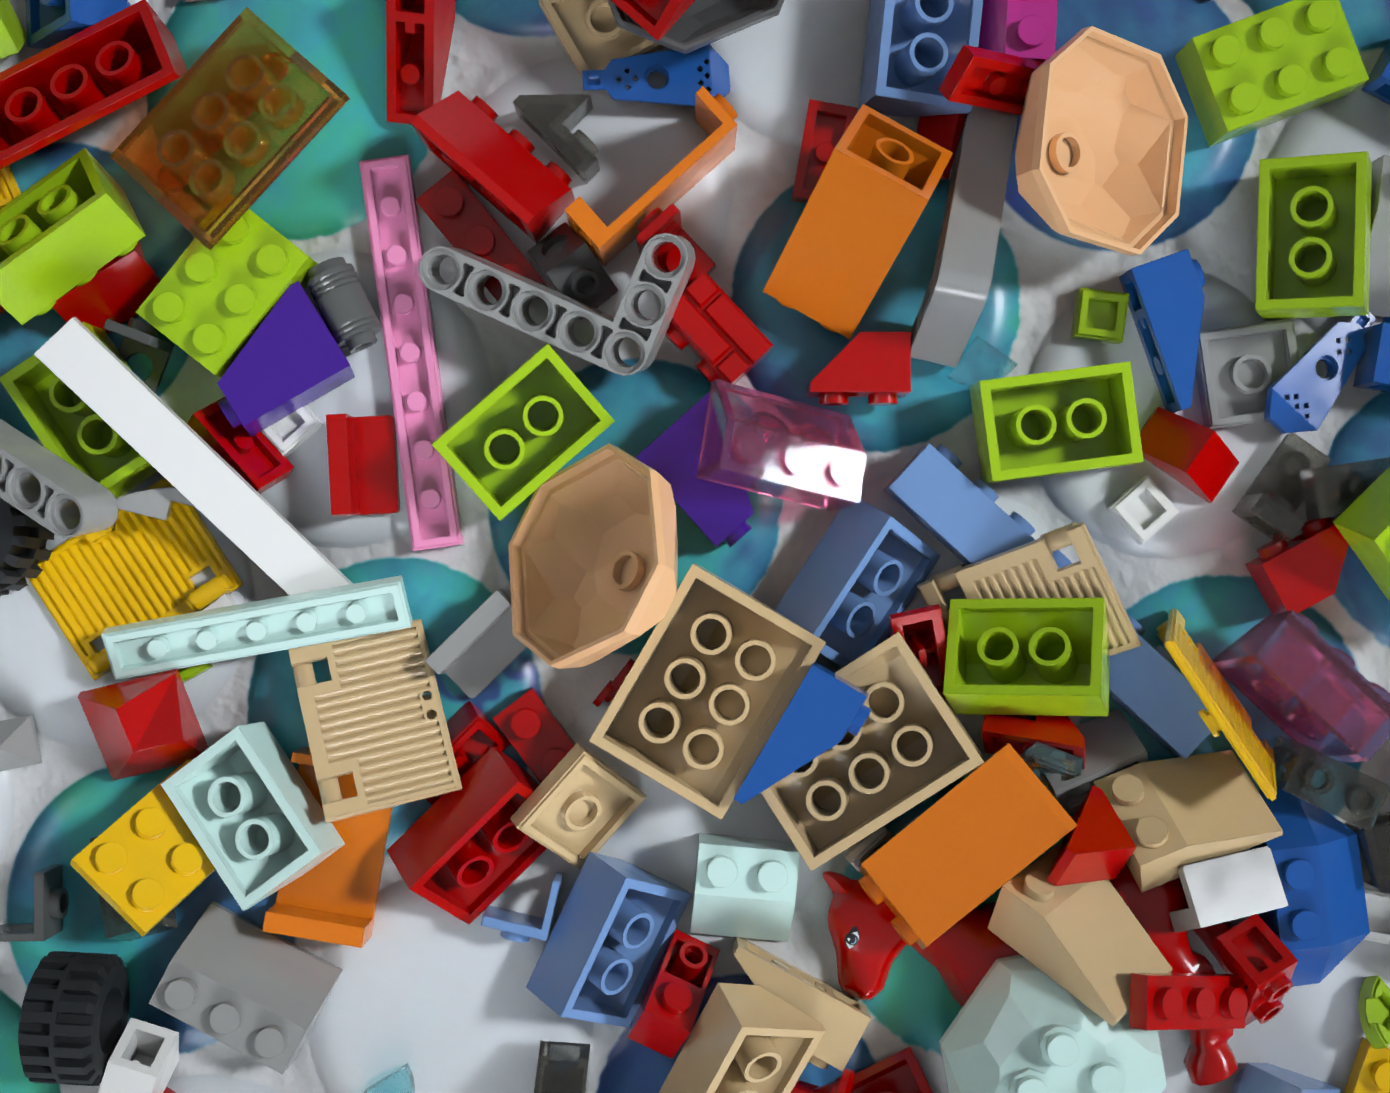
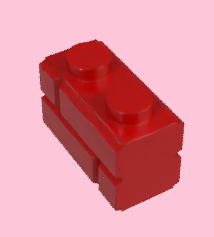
(716, 332)

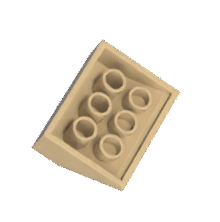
(707, 691)
(895, 761)

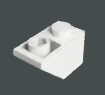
(141, 1059)

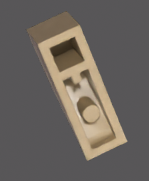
(837, 1012)

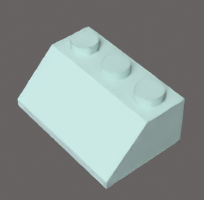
(252, 813)

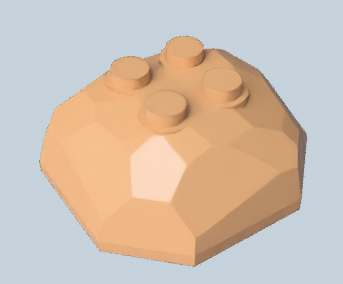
(1103, 143)
(593, 559)

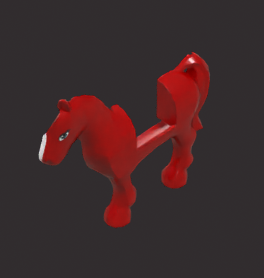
(869, 944)

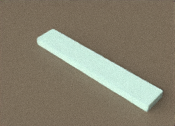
(257, 627)

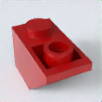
(870, 367)
(1302, 569)
(674, 995)

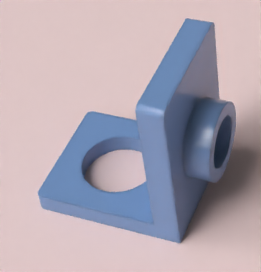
(521, 926)

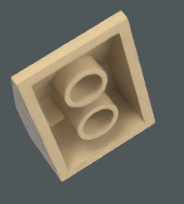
(1187, 813)
(1076, 936)

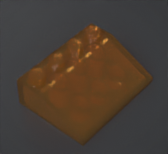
(229, 128)

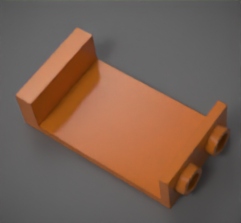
(717, 120)
(341, 893)

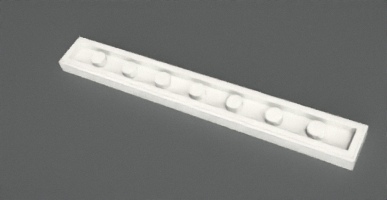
(186, 460)

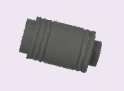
(344, 304)

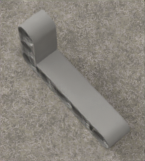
(966, 238)
(564, 311)
(51, 488)

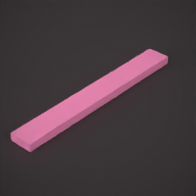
(410, 351)

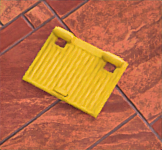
(131, 576)
(1223, 706)

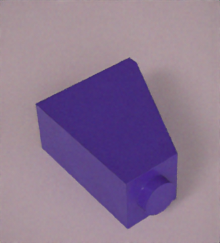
(283, 365)
(713, 507)

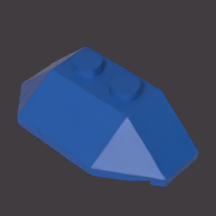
(1322, 886)

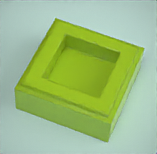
(1099, 315)

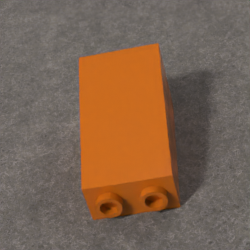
(856, 220)
(964, 847)

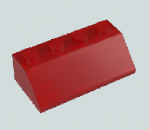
(85, 79)

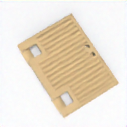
(1033, 573)
(375, 721)

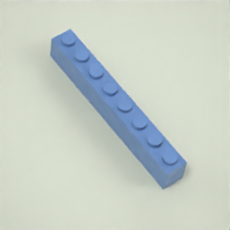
(975, 528)

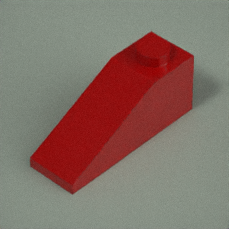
(416, 55)

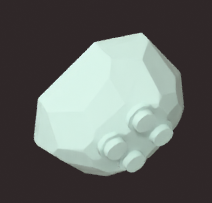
(1038, 1038)

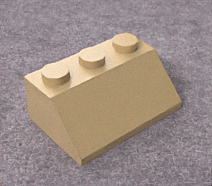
(745, 1044)

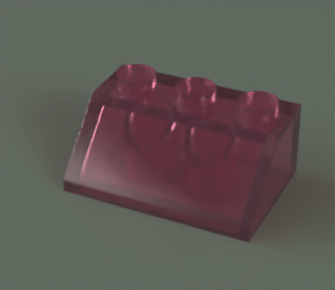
(781, 448)
(1308, 687)

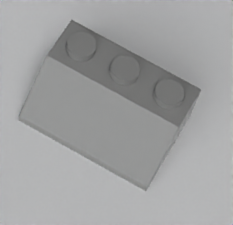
(246, 987)

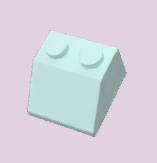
(744, 887)

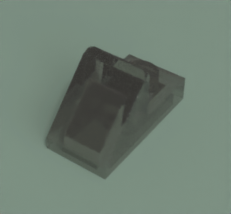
(553, 120)
(1335, 487)

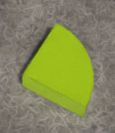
(1375, 1011)

